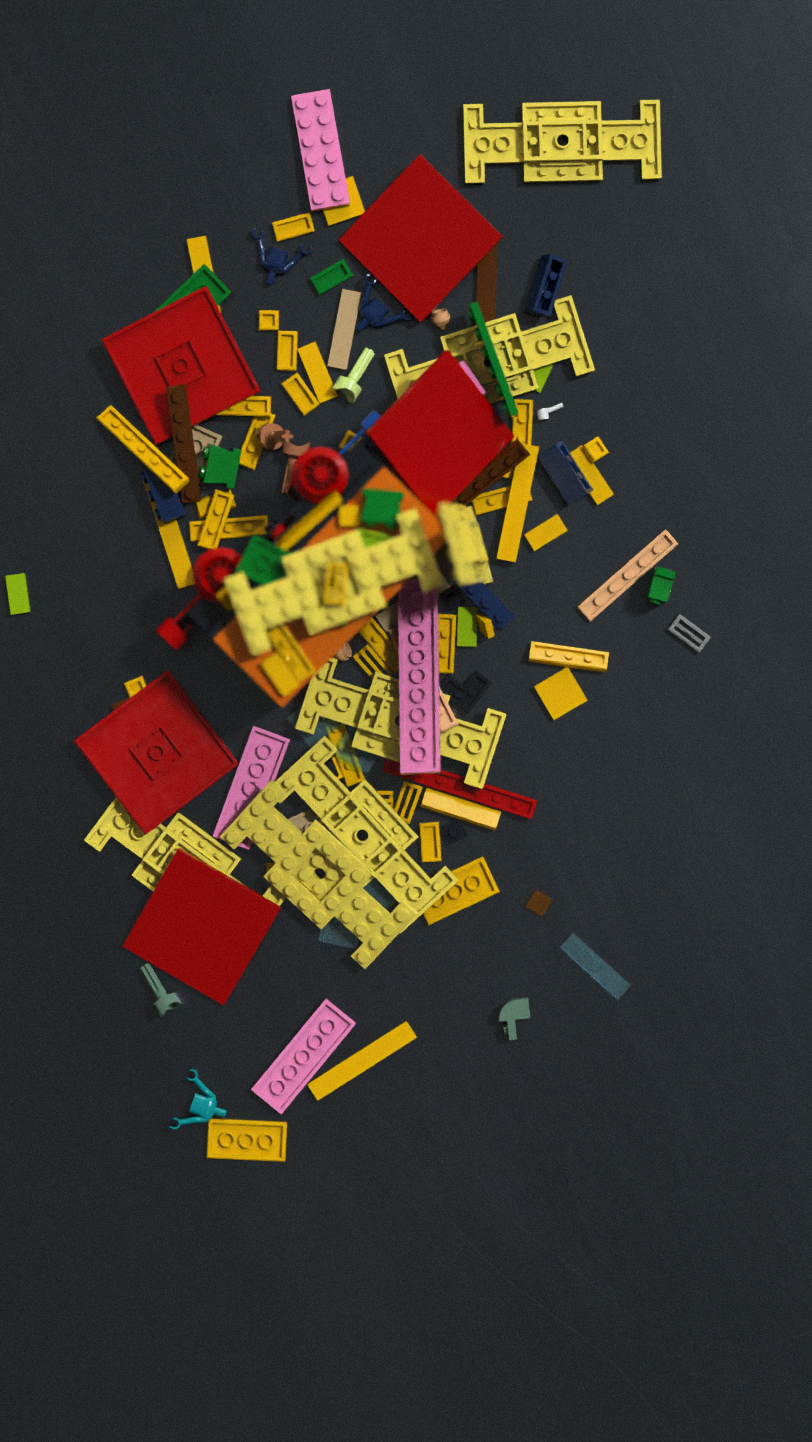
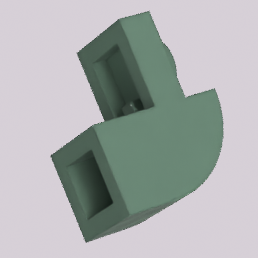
(511, 1011)

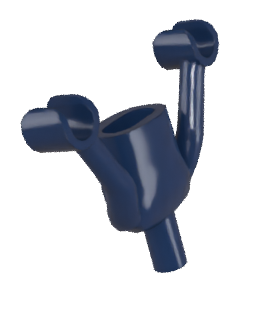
(276, 259)
(375, 310)

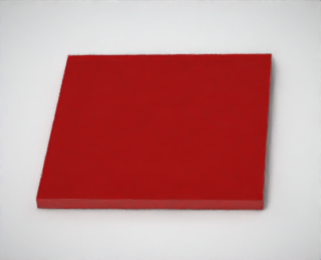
(421, 238)
(176, 347)
(440, 433)
(156, 752)
(201, 926)

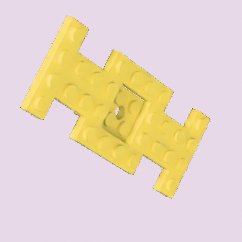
(537, 142)
(516, 351)
(466, 544)
(305, 589)
(376, 711)
(345, 815)
(161, 845)
(301, 855)

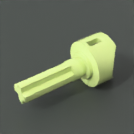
(349, 385)

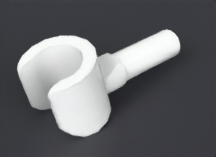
(543, 413)

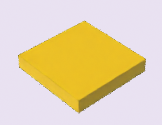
(344, 213)
(560, 693)

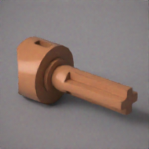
(271, 436)
(293, 452)

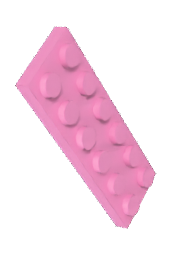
(320, 150)
(256, 769)
(303, 1056)

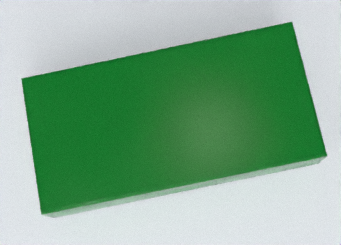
(331, 277)

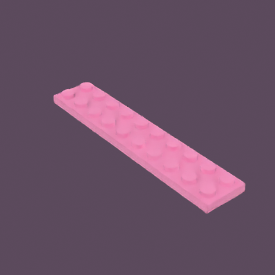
(419, 679)

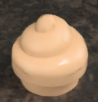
(440, 318)
(344, 653)

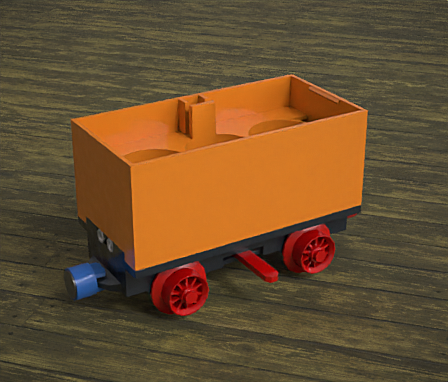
(313, 479)

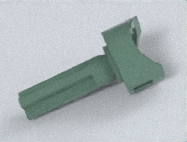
(165, 1001)

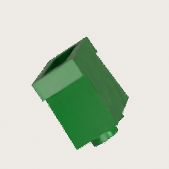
(219, 465)
(381, 507)
(660, 586)

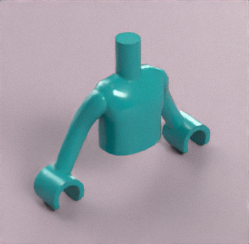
(201, 1105)

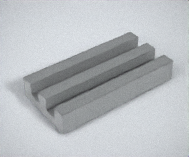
(702, 643)

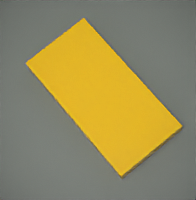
(473, 886)
(247, 1139)

